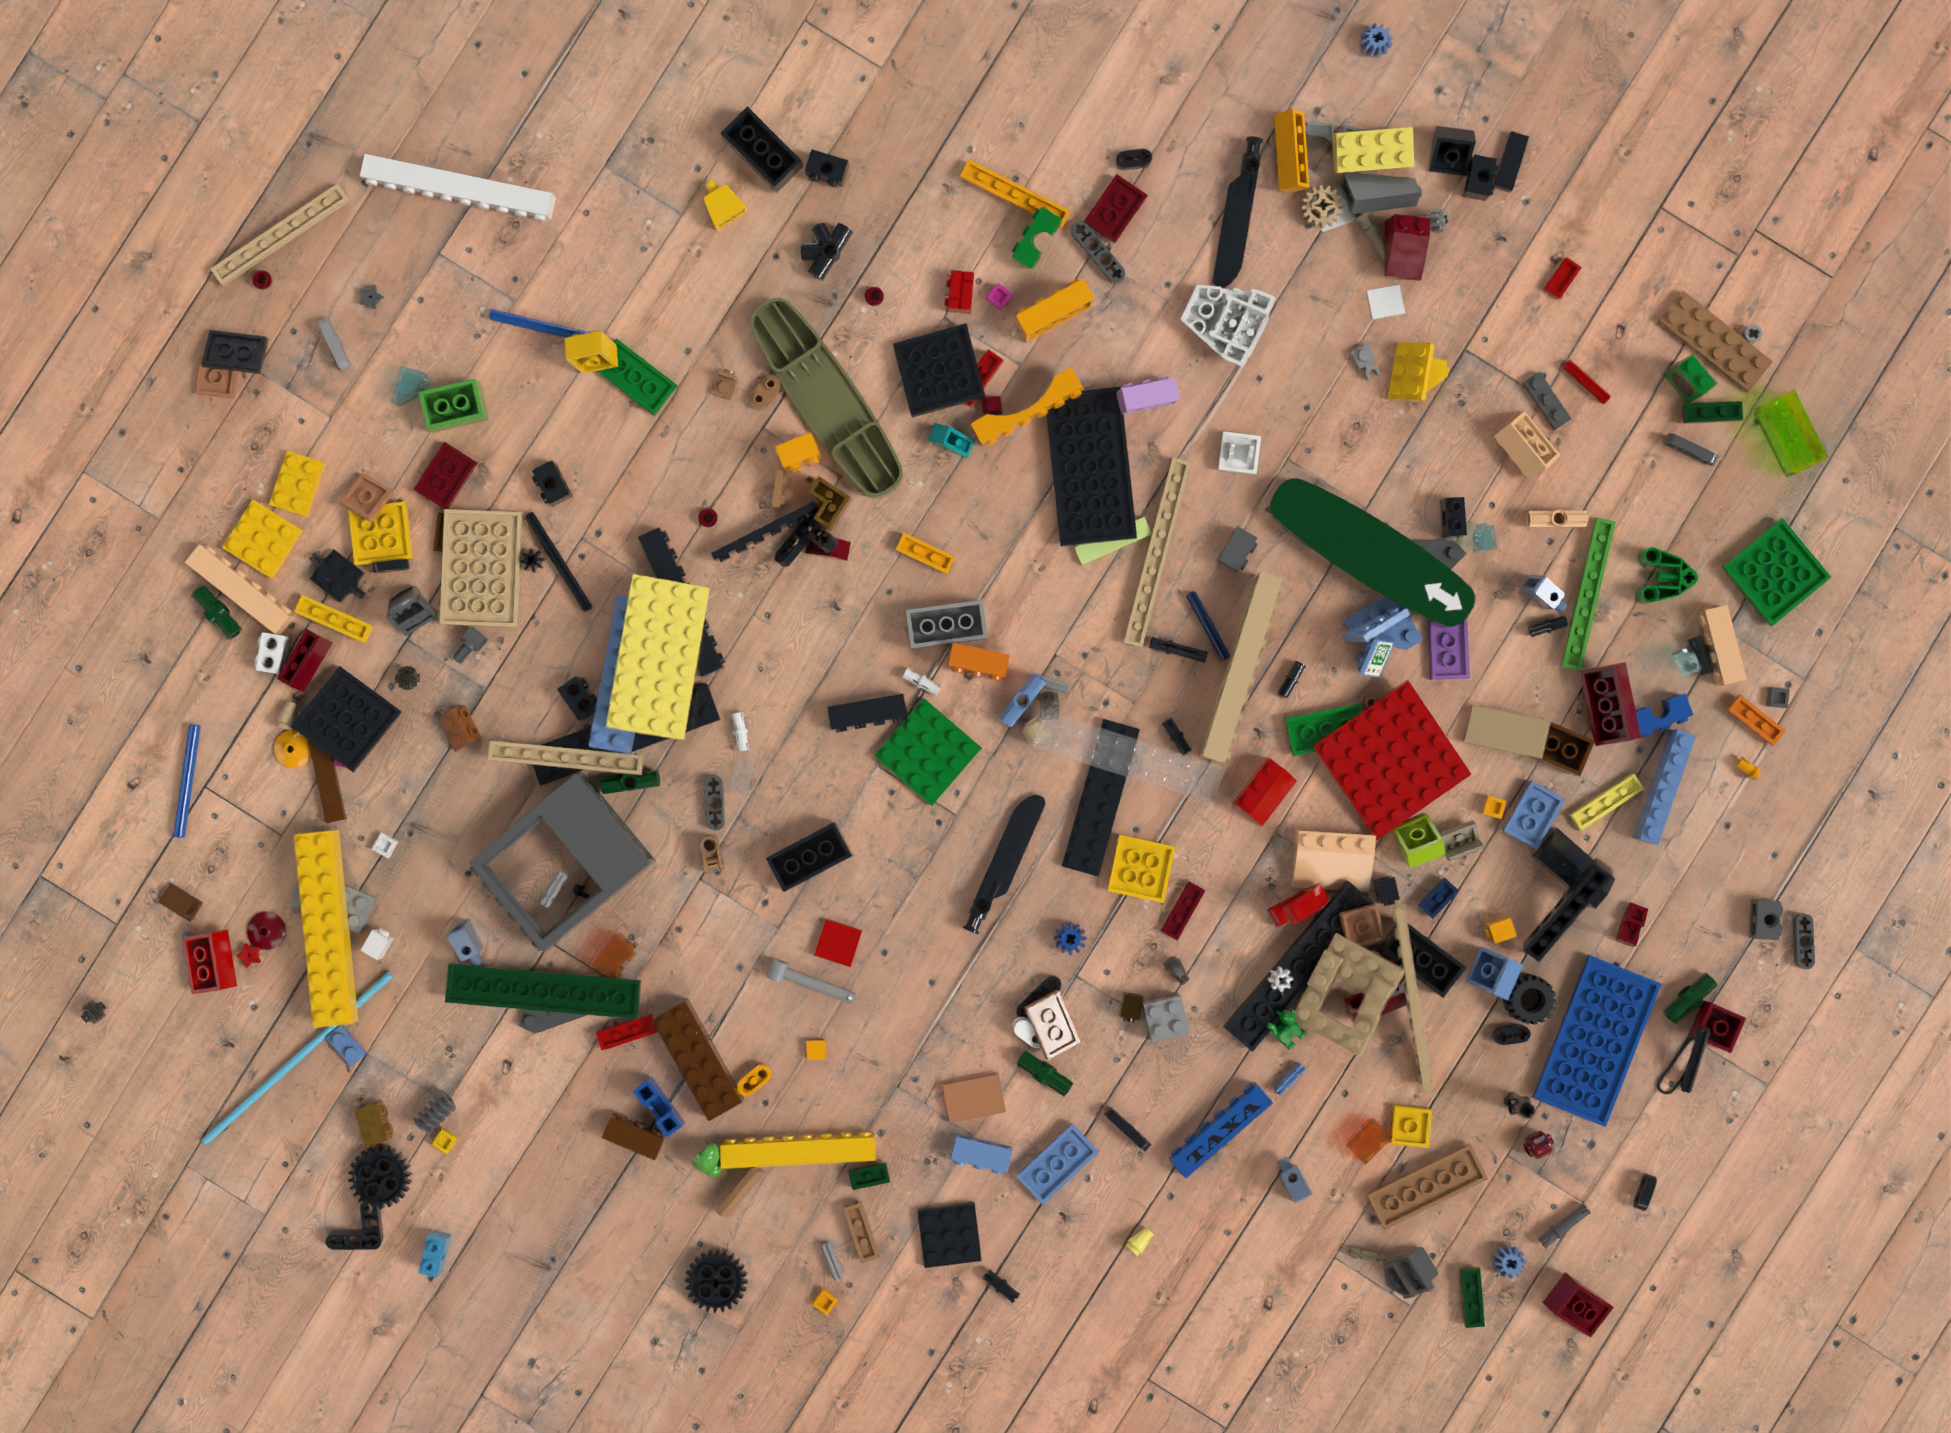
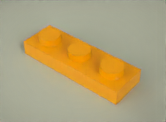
(925, 553)

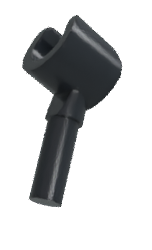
(578, 890)

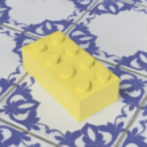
(1373, 150)

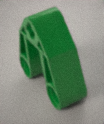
(1663, 559)

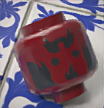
(1538, 1145)

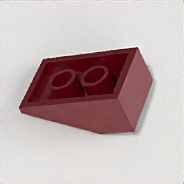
(1406, 246)
(1577, 1305)

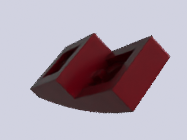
(1631, 924)

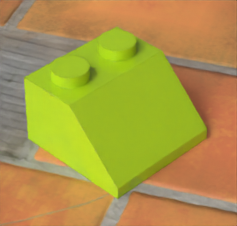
(1419, 841)

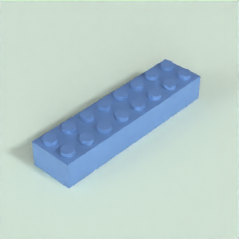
(601, 736)

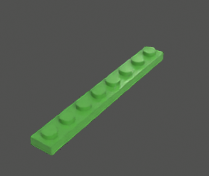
(1588, 594)

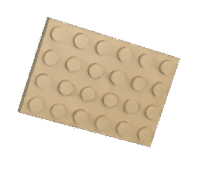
(481, 568)

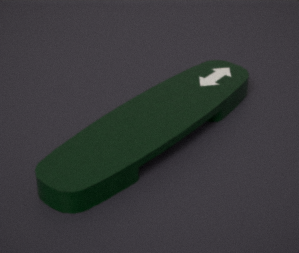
(1372, 552)

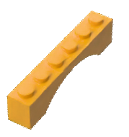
(991, 427)

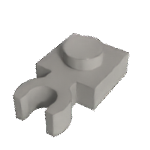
(1364, 359)

